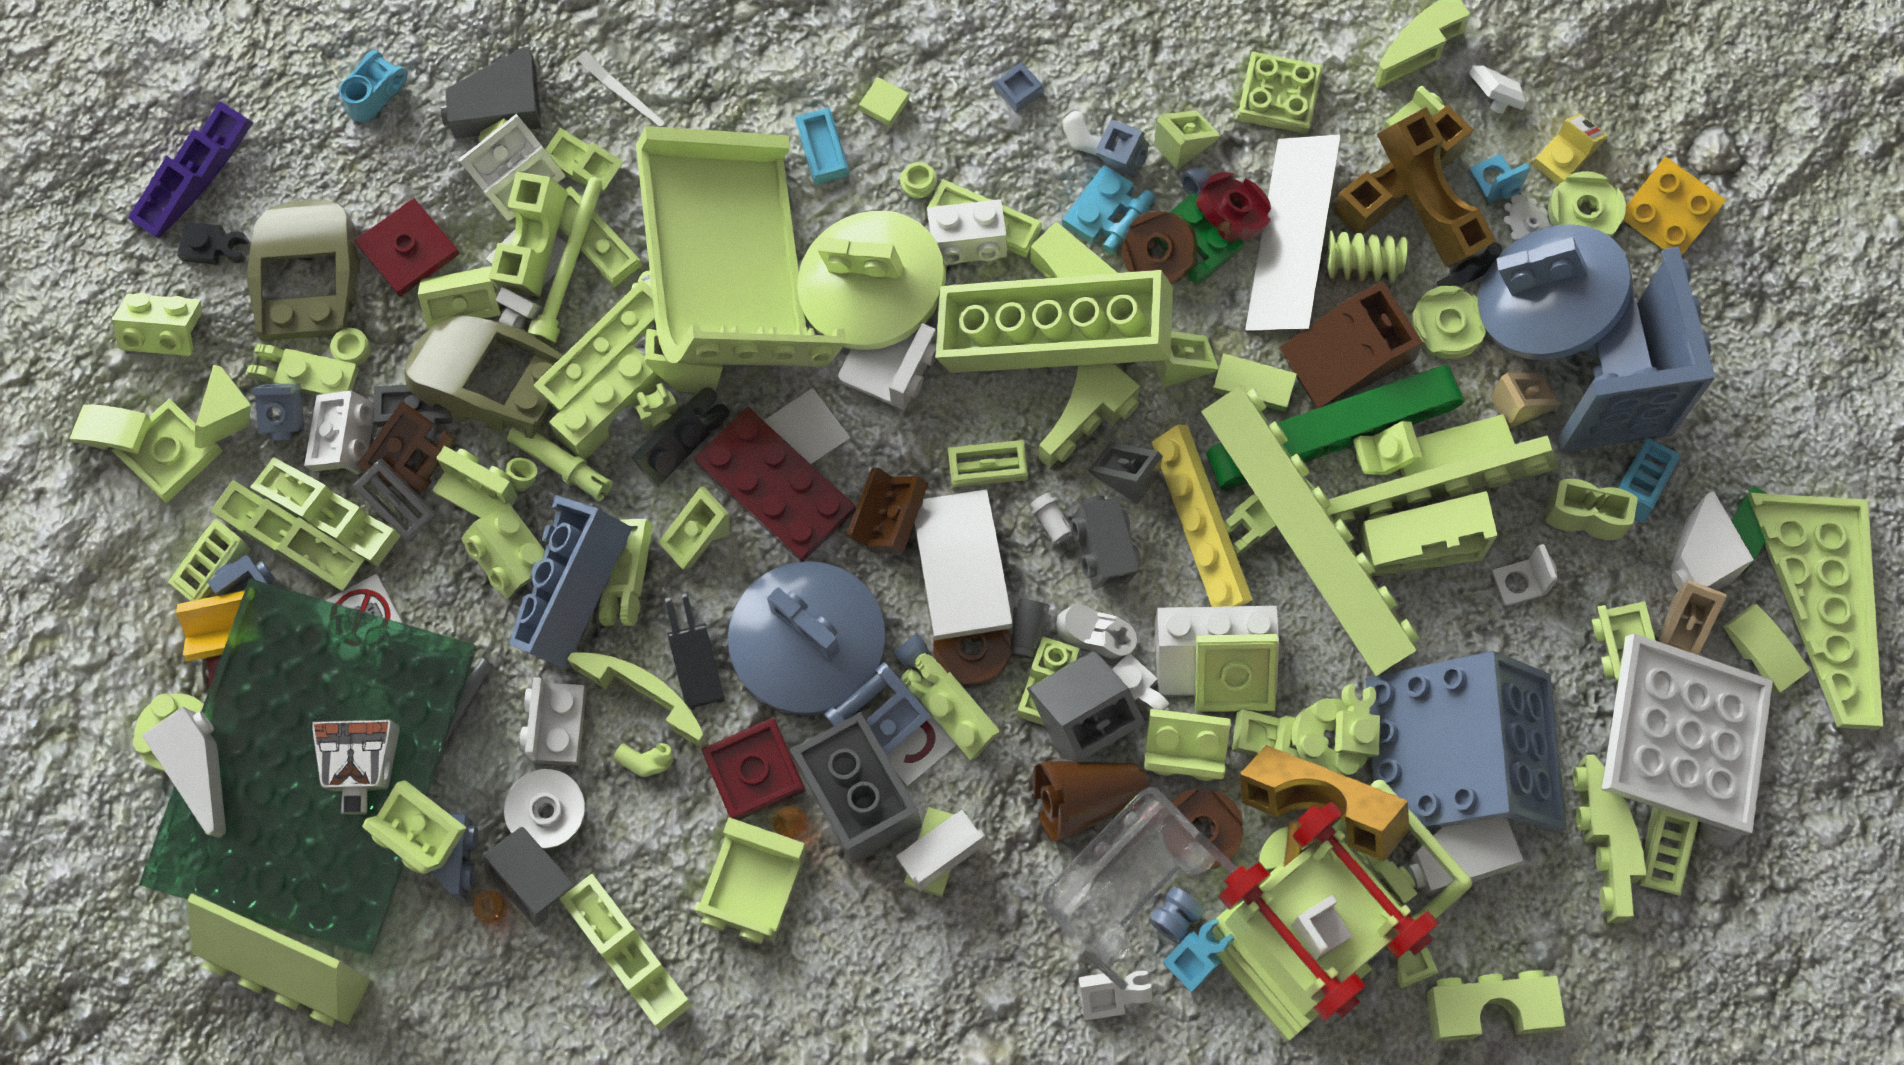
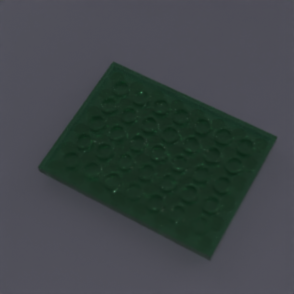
(286, 842)

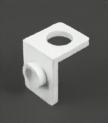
(1538, 571)

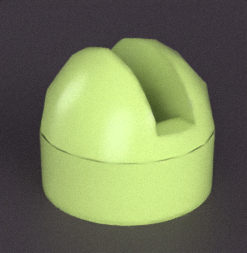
(522, 473)

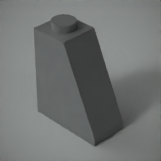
(494, 95)

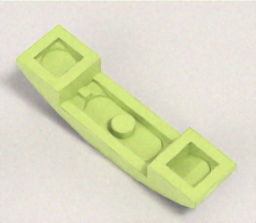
(602, 670)

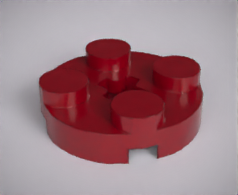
(1218, 205)

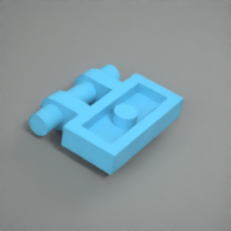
(1099, 204)

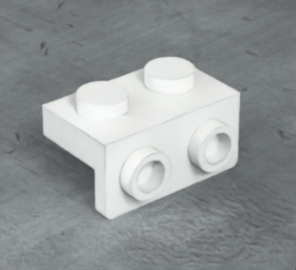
(969, 231)

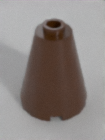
(1083, 793)

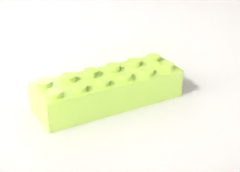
(1055, 322)

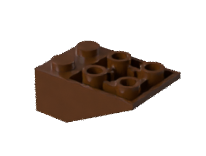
(1352, 346)

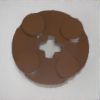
(1171, 229)
(977, 669)
(1220, 812)

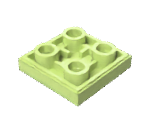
(1280, 93)

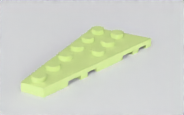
(1453, 479)
(1827, 578)

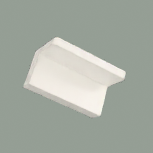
(941, 850)

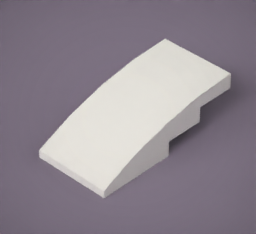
(962, 565)

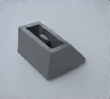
(1085, 707)

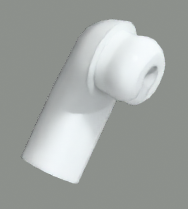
(1079, 134)

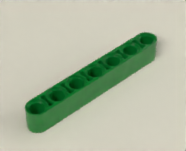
(1364, 414)

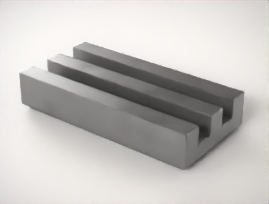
(404, 488)

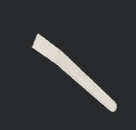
(602, 75)

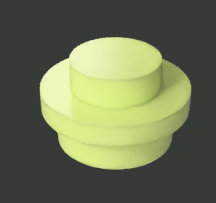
(918, 180)

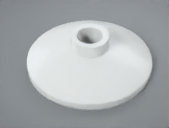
(544, 789)

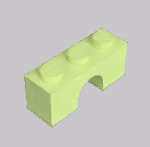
(537, 210)
(586, 418)
(1530, 1000)

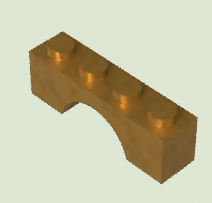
(1415, 154)
(1380, 192)
(1282, 783)

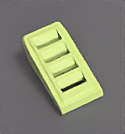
(205, 545)
(1682, 853)

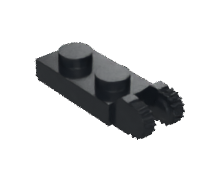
(680, 436)

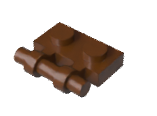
(398, 442)

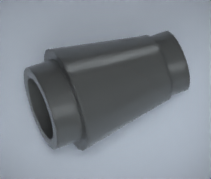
(1029, 626)

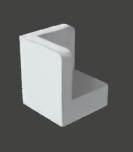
(1321, 928)

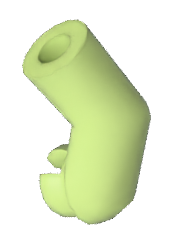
(647, 763)

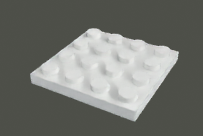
(1687, 735)

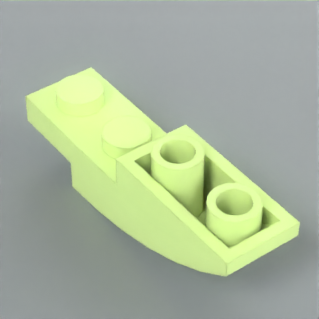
(1609, 821)

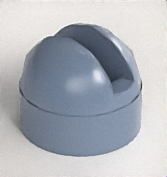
(1195, 179)
(911, 650)

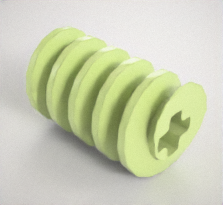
(1366, 257)

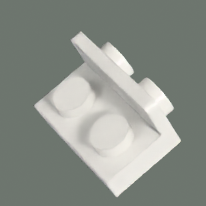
(339, 431)
(553, 723)

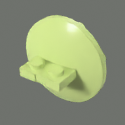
(872, 278)

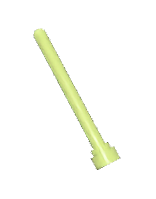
(546, 326)

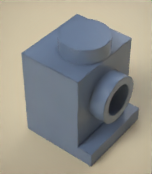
(1129, 151)
(289, 401)

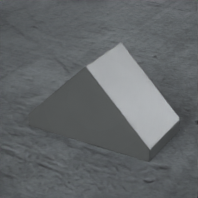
(1128, 469)

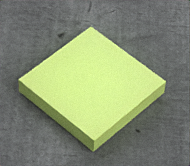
(168, 452)
(1236, 672)

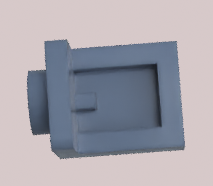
(235, 576)

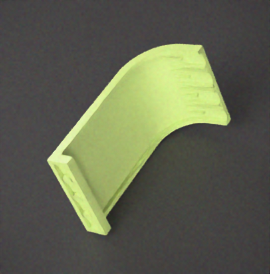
(724, 250)

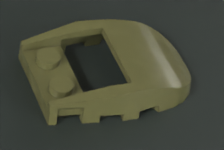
(303, 231)
(450, 356)

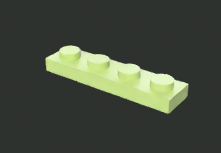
(599, 347)

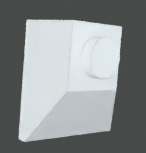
(1709, 548)

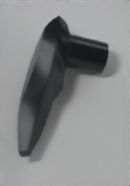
(1473, 267)

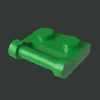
(1211, 245)

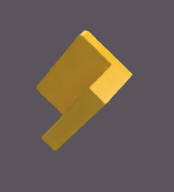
(207, 624)

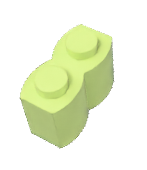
(1599, 512)

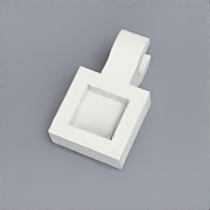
(1140, 683)
(1105, 999)

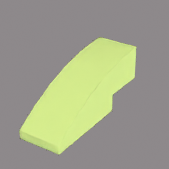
(1422, 40)

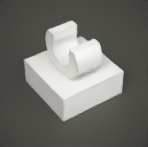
(517, 308)

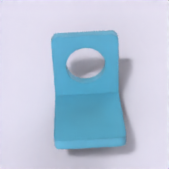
(1504, 185)

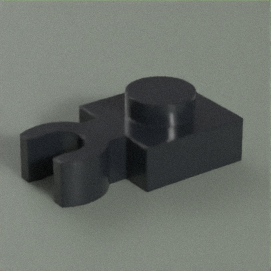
(208, 242)

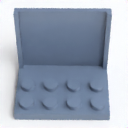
(1656, 397)
(1471, 742)

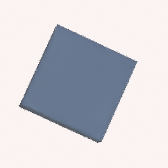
(1018, 87)

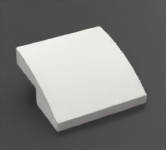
(504, 153)

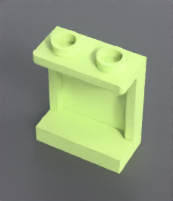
(751, 882)

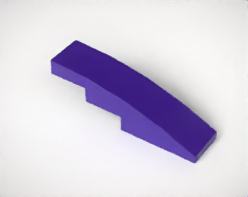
(195, 166)

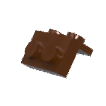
(887, 511)

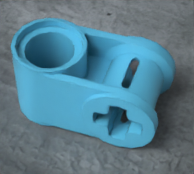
(373, 80)

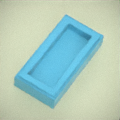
(822, 146)

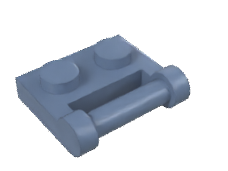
(894, 719)

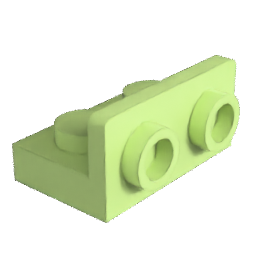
(1186, 744)

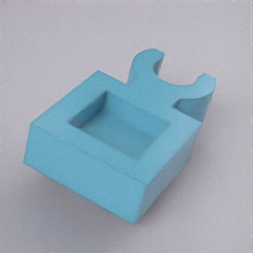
(1196, 957)

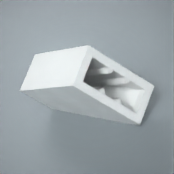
(1479, 849)

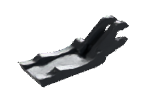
(694, 659)

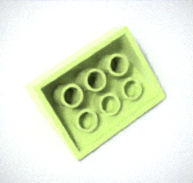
(274, 962)

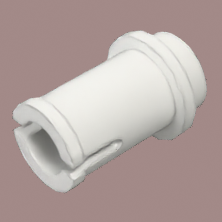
(1051, 517)

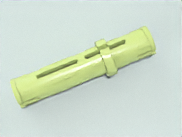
(571, 468)

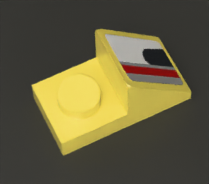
(1570, 148)

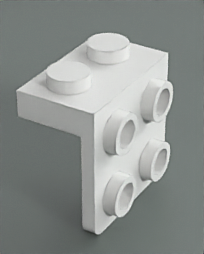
(893, 371)

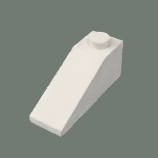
(192, 763)

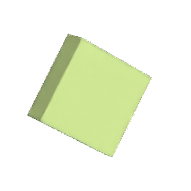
(884, 102)

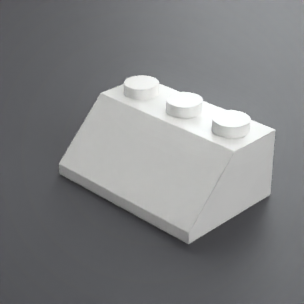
(1177, 633)

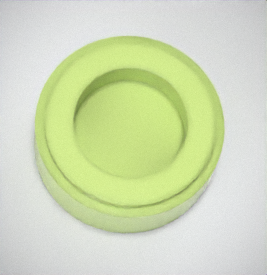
(350, 346)

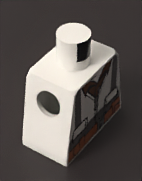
(355, 758)

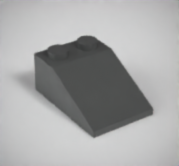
(856, 788)

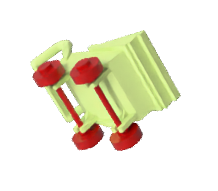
(1270, 956)

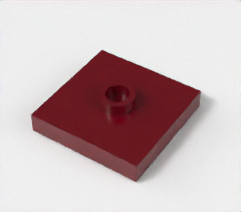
(406, 247)
(753, 770)

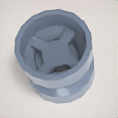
(1176, 915)

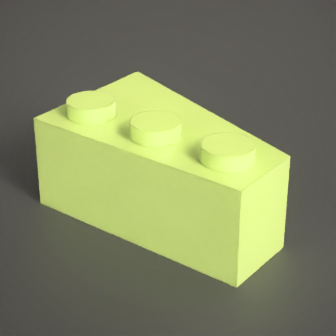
(1429, 535)

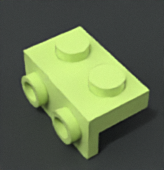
(156, 324)
(472, 485)
(503, 549)
(1613, 627)
(415, 829)

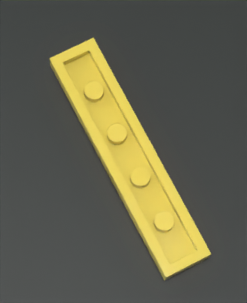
(1201, 519)

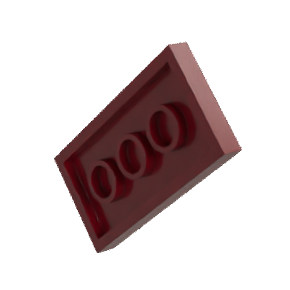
(775, 484)

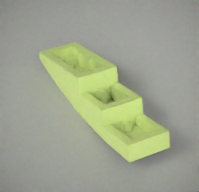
(325, 511)
(287, 536)
(625, 952)

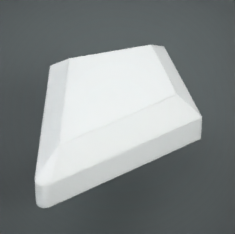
(1499, 88)

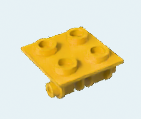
(1672, 207)

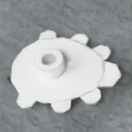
(1525, 216)

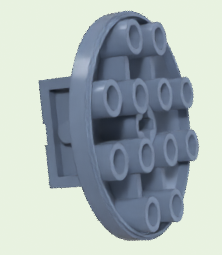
(1555, 292)
(806, 637)

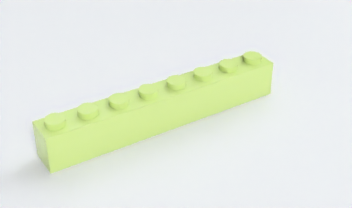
(1310, 530)

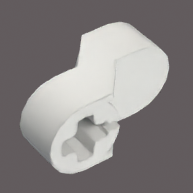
(1096, 631)

